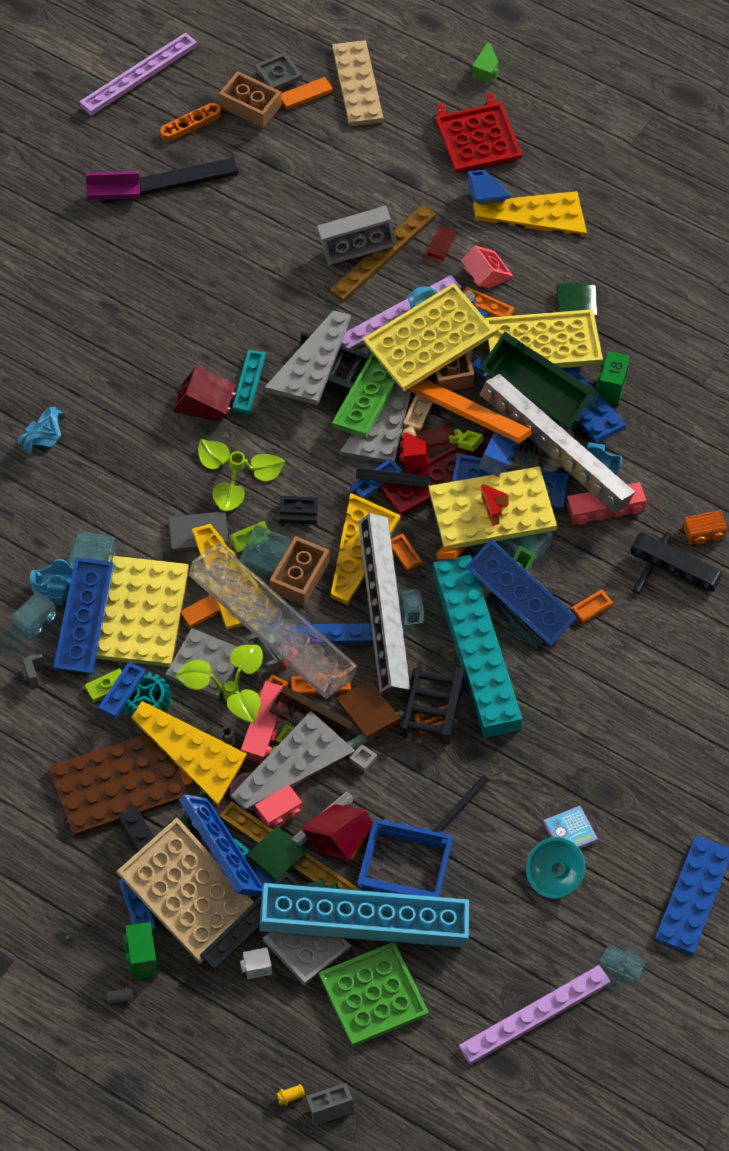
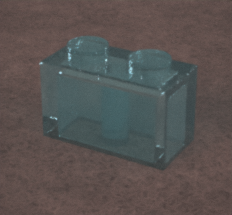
(33, 615)

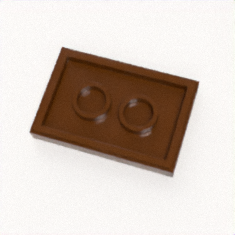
(368, 710)

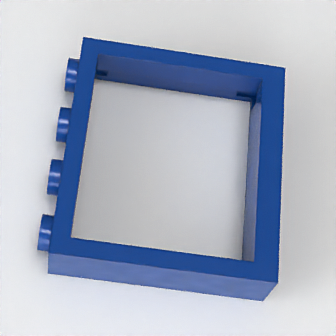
(404, 832)

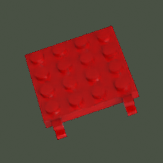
(478, 136)

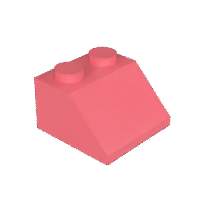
(485, 267)

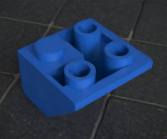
(485, 187)

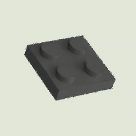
(278, 71)

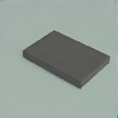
(181, 529)

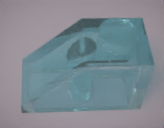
(411, 606)

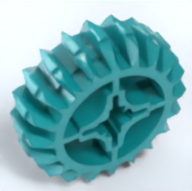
(147, 692)

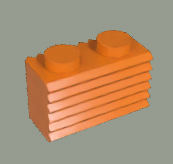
(705, 527)

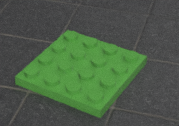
(373, 994)

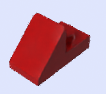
(493, 502)

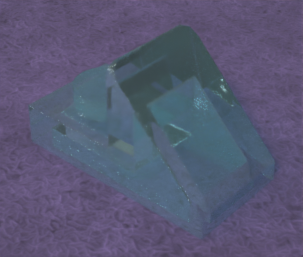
(623, 962)

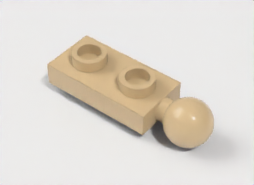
(416, 415)

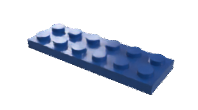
(600, 420)
(467, 468)
(521, 592)
(84, 616)
(221, 845)
(693, 896)

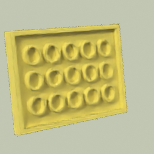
(429, 336)
(560, 337)
(464, 517)
(143, 611)

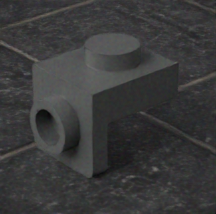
(30, 664)

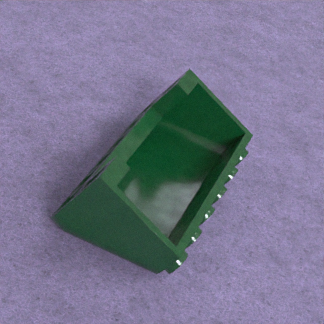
(540, 381)

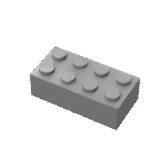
(357, 235)

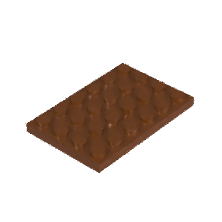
(113, 780)

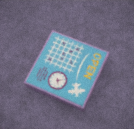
(572, 826)

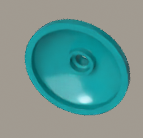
(544, 863)

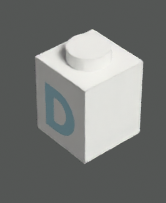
(256, 963)

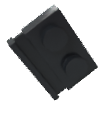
(298, 510)

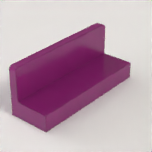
(112, 185)

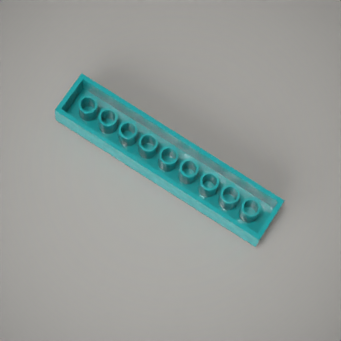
(477, 647)

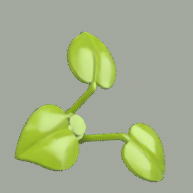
(228, 496)
(244, 704)

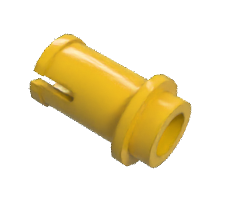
(290, 1094)

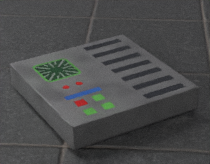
(524, 457)

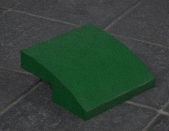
(576, 297)
(276, 854)

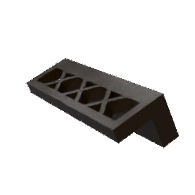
(304, 705)

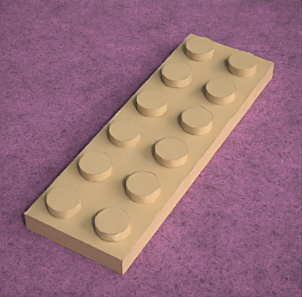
(357, 83)

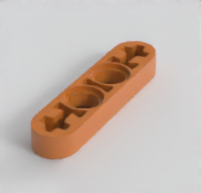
(208, 112)

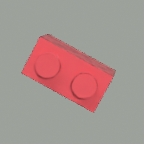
(279, 807)

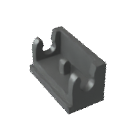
(270, 662)
(330, 1104)

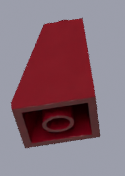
(205, 395)
(338, 831)

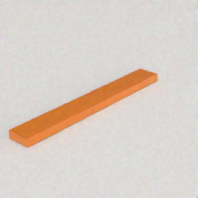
(471, 410)

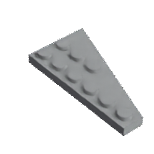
(311, 365)
(385, 434)
(298, 756)

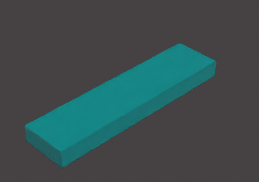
(248, 382)

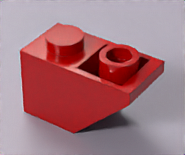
(414, 452)

